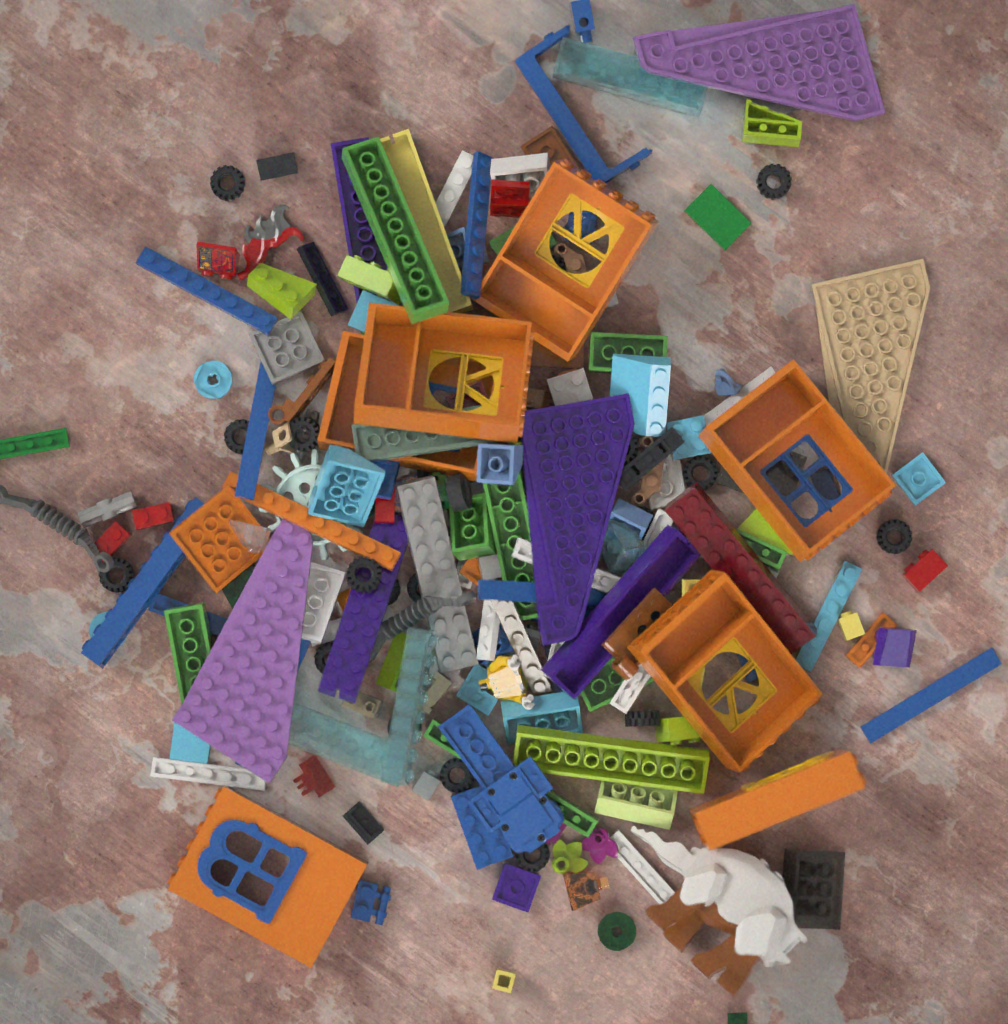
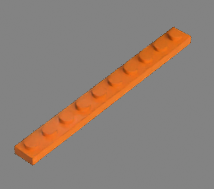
(325, 528)

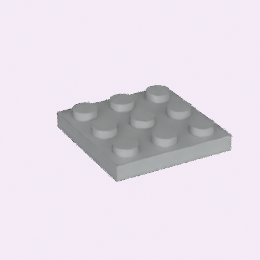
(287, 349)

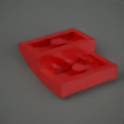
(509, 198)

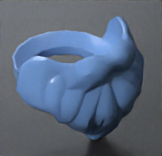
(725, 384)

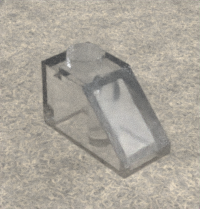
(251, 535)

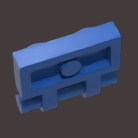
(365, 900)

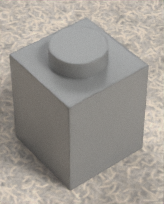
(489, 567)
(426, 784)

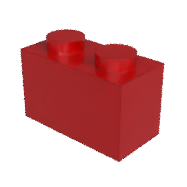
(153, 516)
(112, 539)
(924, 570)

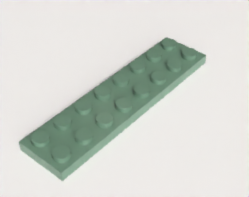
(388, 443)

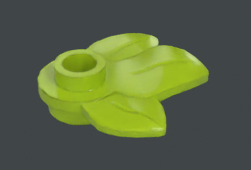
(570, 855)

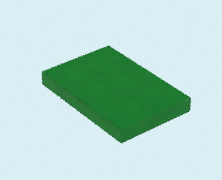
(717, 217)

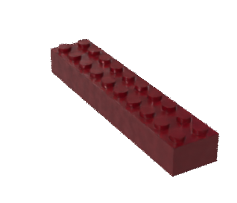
(729, 553)

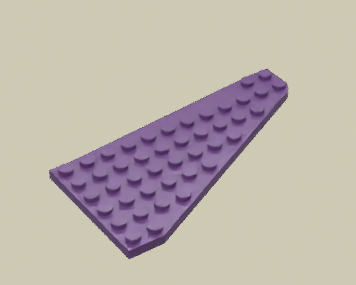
(791, 60)
(250, 676)

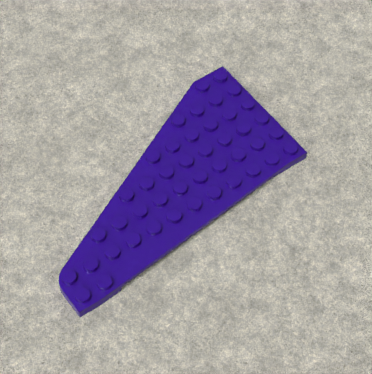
(571, 484)

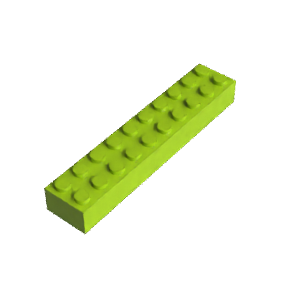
(613, 759)

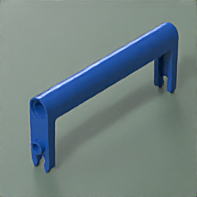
(563, 117)

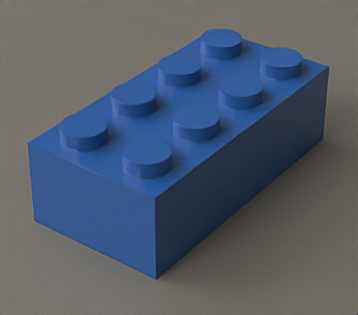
(484, 847)

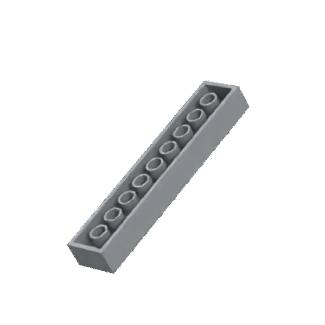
(436, 571)

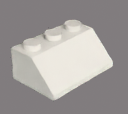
(522, 168)

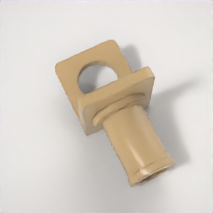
(281, 441)

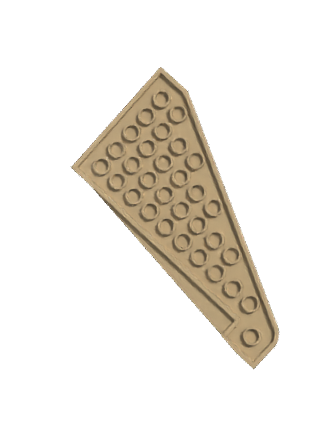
(868, 347)

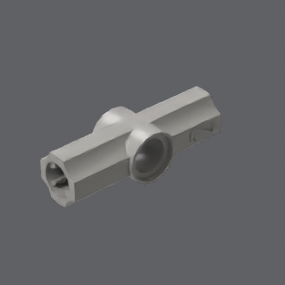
(107, 509)

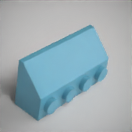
(550, 712)

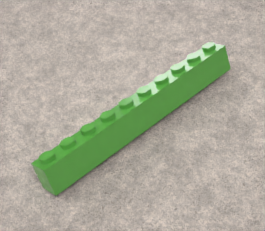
(573, 814)

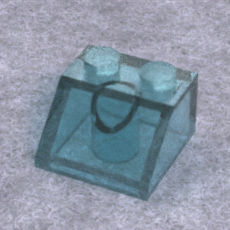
(621, 547)

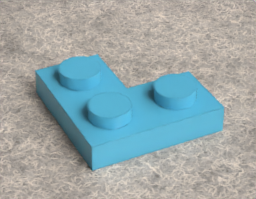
(472, 694)

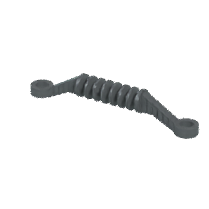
(61, 524)
(414, 614)

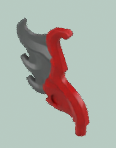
(266, 236)

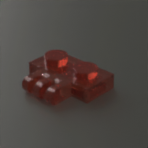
(314, 777)

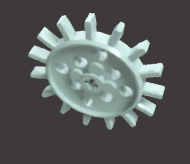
(292, 483)

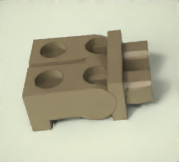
(436, 690)
(365, 705)

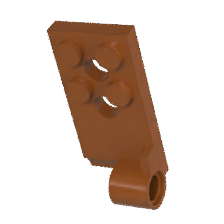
(315, 384)
(616, 644)

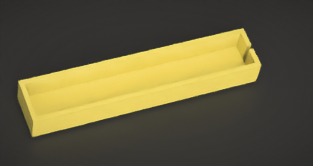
(423, 208)

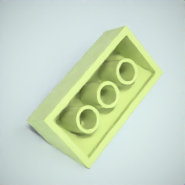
(637, 803)

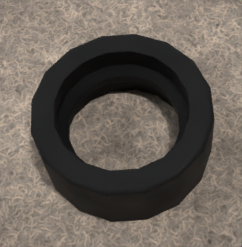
(458, 492)

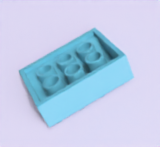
(648, 388)
(345, 487)

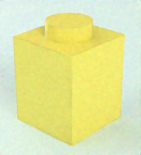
(850, 625)
(503, 980)

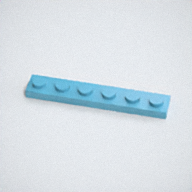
(829, 614)

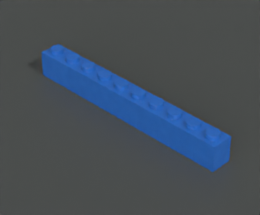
(138, 596)

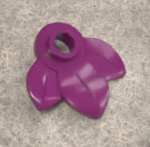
(600, 848)

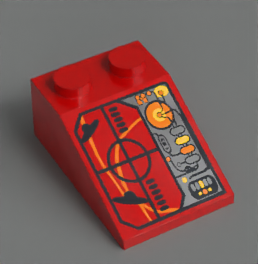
(217, 260)

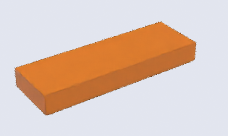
(867, 644)

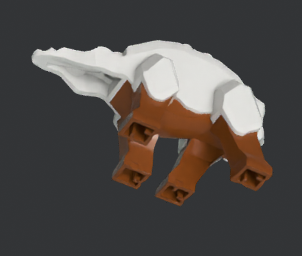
(730, 895)

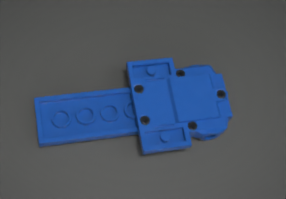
(512, 794)

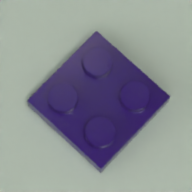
(516, 887)

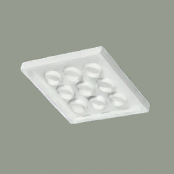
(321, 599)

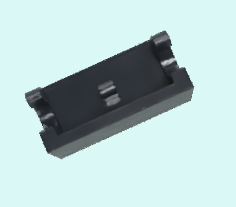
(277, 166)
(363, 823)

